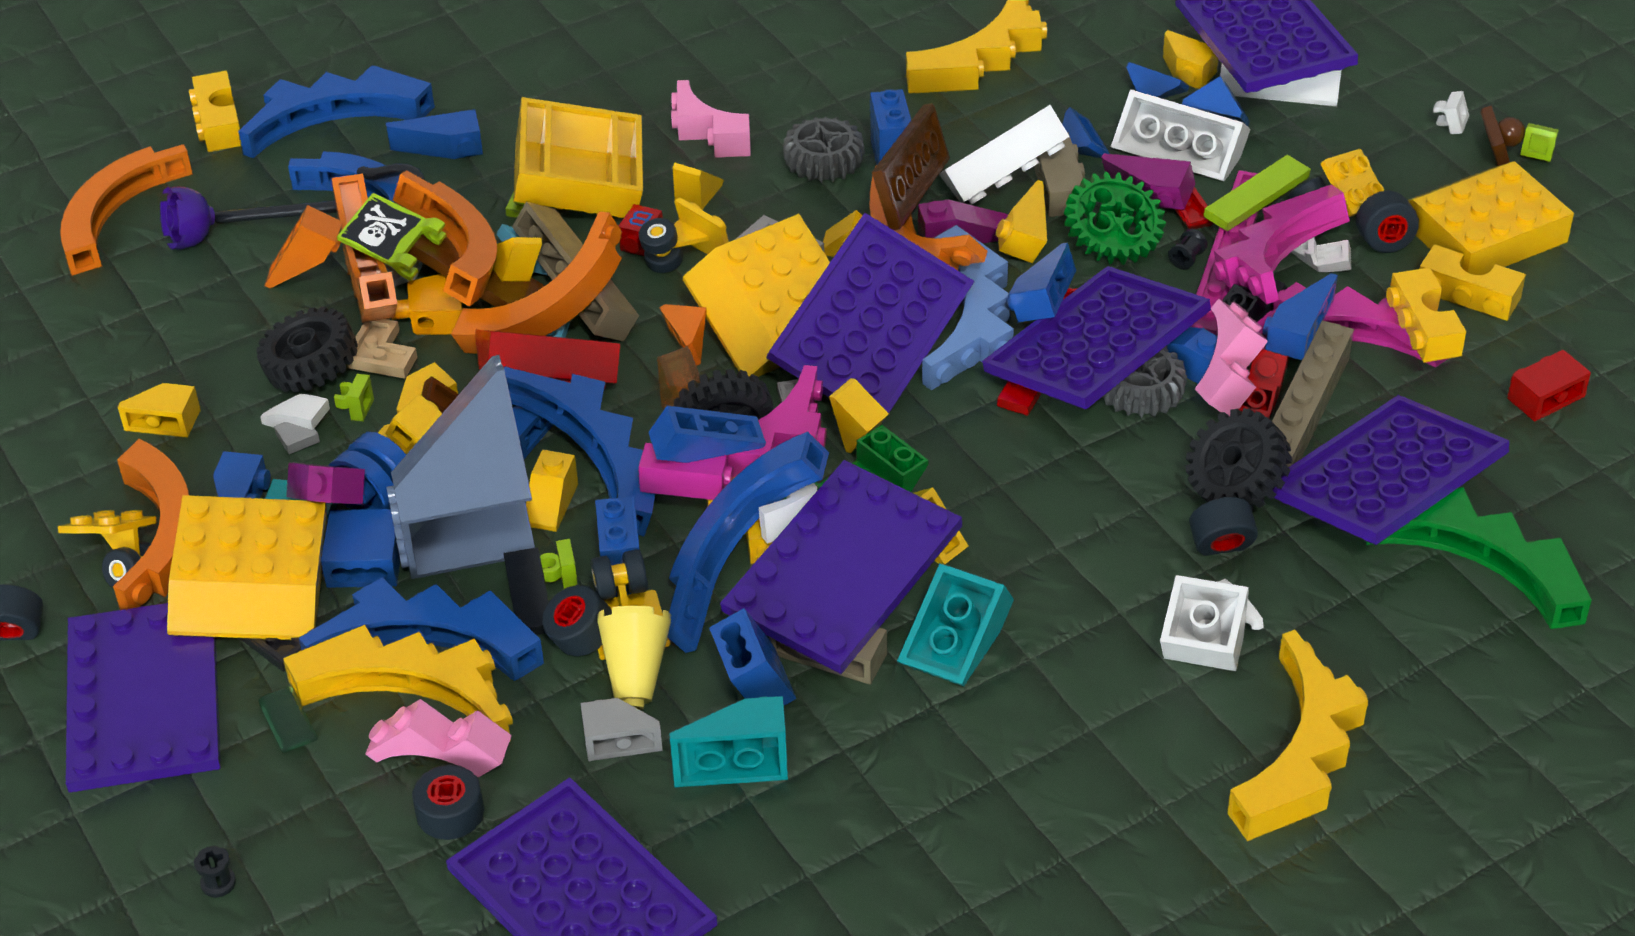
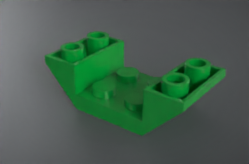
(889, 458)

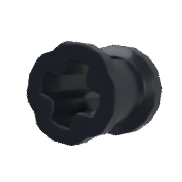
(1187, 249)
(208, 881)

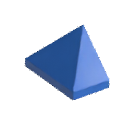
(1154, 82)
(1083, 134)

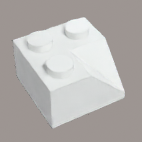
(1205, 623)

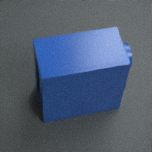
(887, 120)
(617, 528)
(360, 548)
(751, 658)

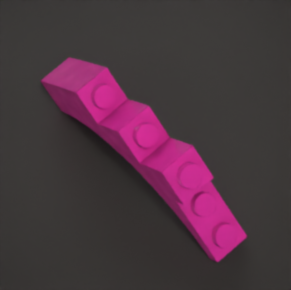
(1271, 240)
(1370, 321)
(710, 476)

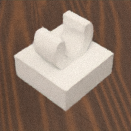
(1455, 112)

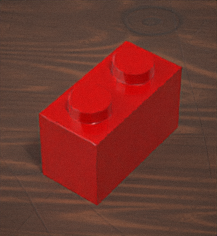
(1548, 385)

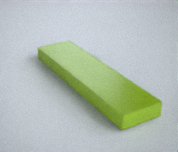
(1257, 192)

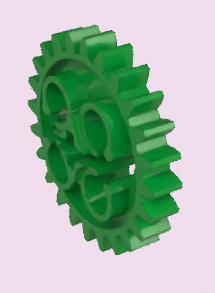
(1114, 218)

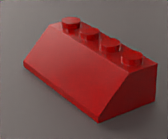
(550, 355)

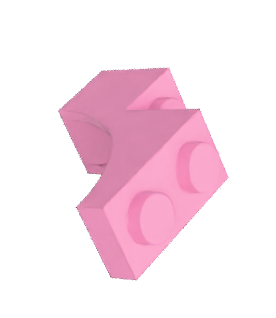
(699, 121)
(1238, 343)
(423, 731)

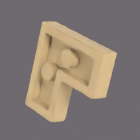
(379, 354)

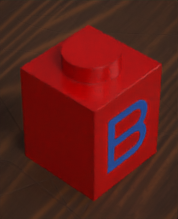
(631, 225)

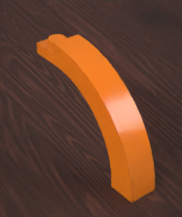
(107, 192)
(463, 227)
(952, 250)
(559, 299)
(161, 481)

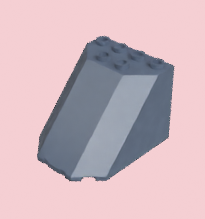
(464, 484)

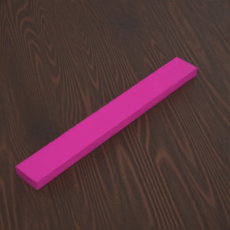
(1209, 284)

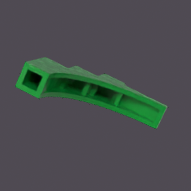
(1536, 568)

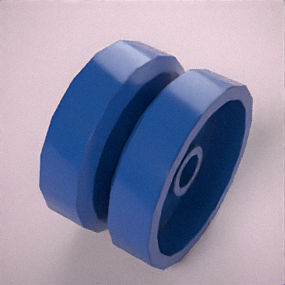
(378, 458)

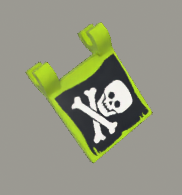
(389, 232)

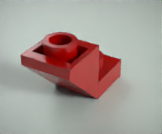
(1267, 375)

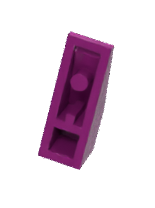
(1168, 178)
(942, 215)
(325, 483)

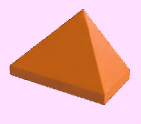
(686, 326)

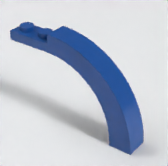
(726, 520)

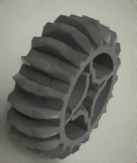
(823, 149)
(1151, 387)

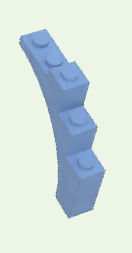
(982, 322)

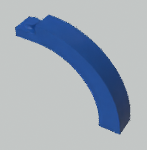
(317, 173)

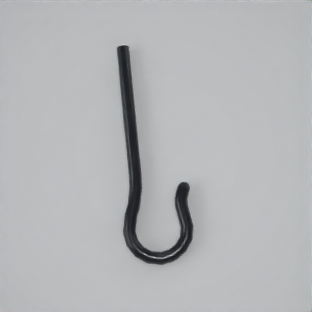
(297, 209)

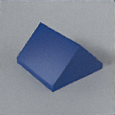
(1217, 99)

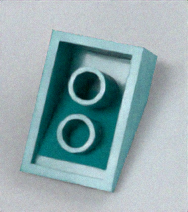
(955, 624)
(732, 745)

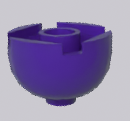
(185, 217)

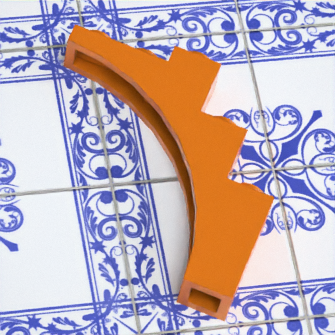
(369, 276)

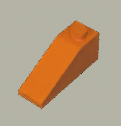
(305, 246)

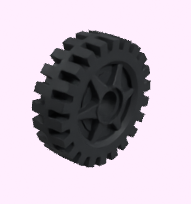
(307, 349)
(727, 394)
(1239, 458)

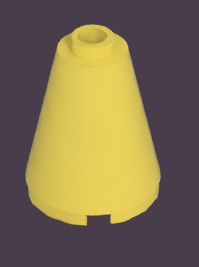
(633, 650)

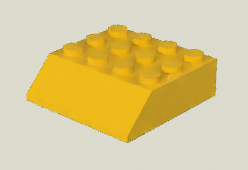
(578, 157)
(1493, 218)
(757, 288)
(246, 567)

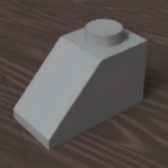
(618, 730)

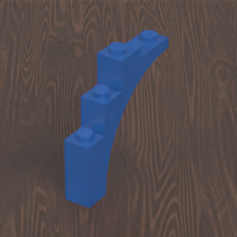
(333, 97)
(600, 433)
(441, 622)

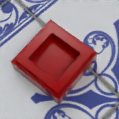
(1017, 398)

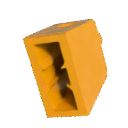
(429, 307)

